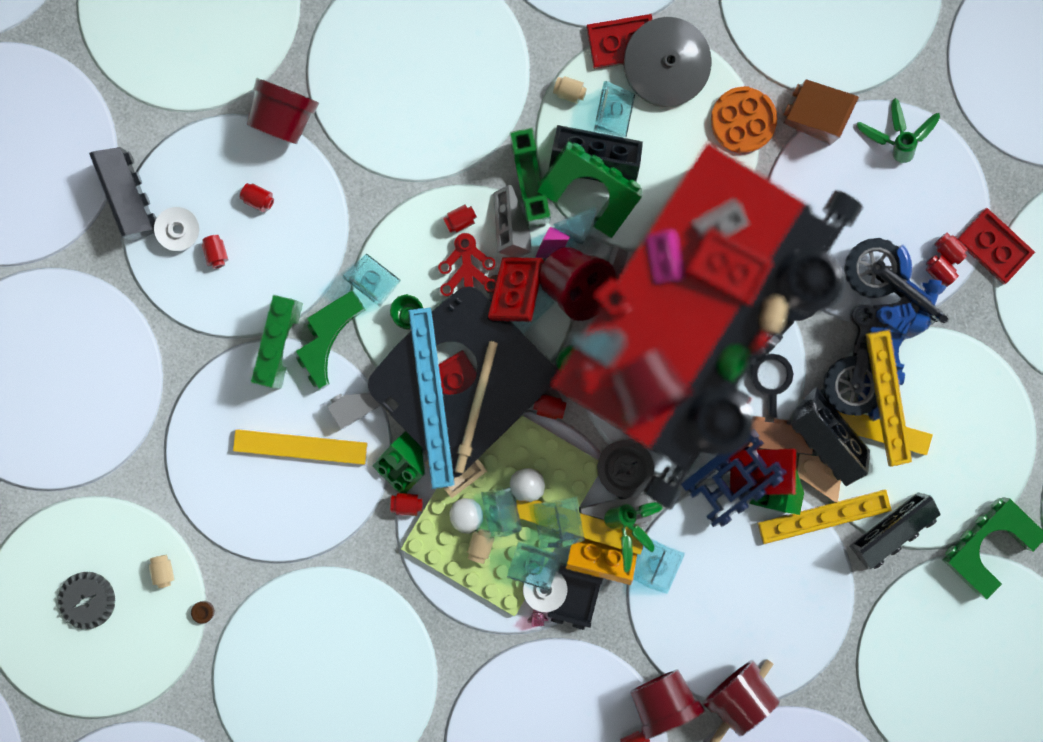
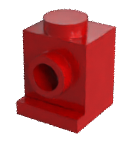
(612, 289)
(591, 377)

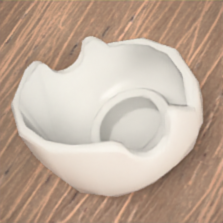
(527, 484)
(466, 515)

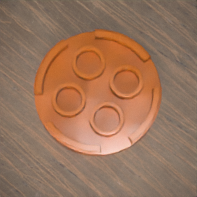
(743, 119)

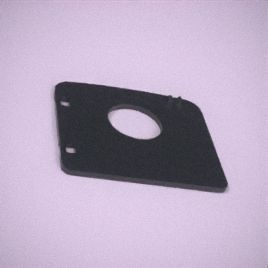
(515, 382)

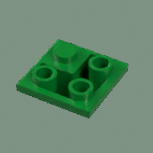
(401, 463)
(783, 503)

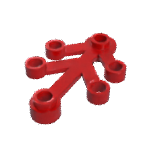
(467, 270)

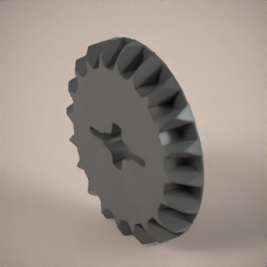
(639, 474)
(100, 606)

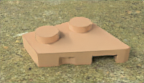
(818, 476)

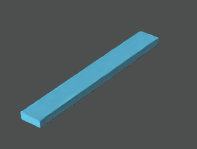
(431, 398)

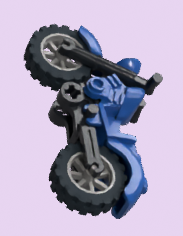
(904, 318)

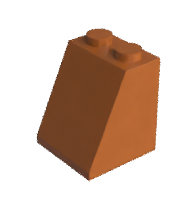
(820, 110)

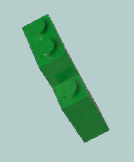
(327, 326)

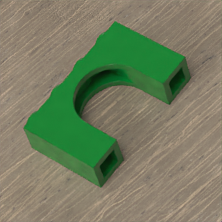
(576, 163)
(529, 177)
(280, 318)
(965, 556)

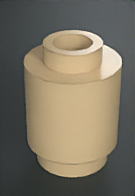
(569, 89)
(773, 314)
(480, 546)
(161, 571)

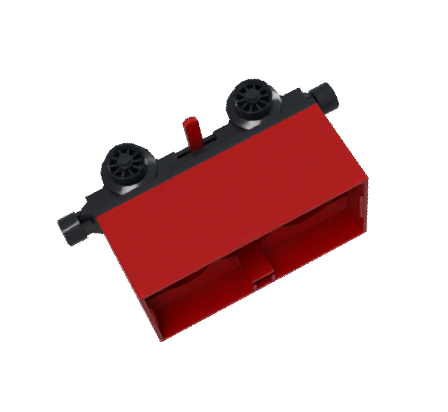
(698, 321)

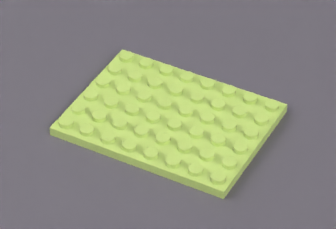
(524, 445)

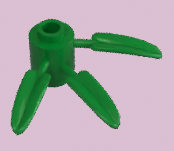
(905, 142)
(625, 516)

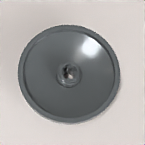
(647, 63)

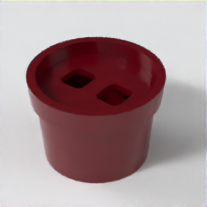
(280, 111)
(573, 281)
(648, 388)
(742, 699)
(665, 704)

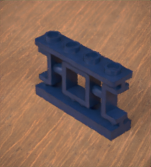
(746, 494)

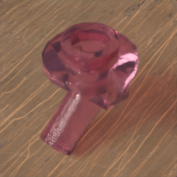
(537, 619)

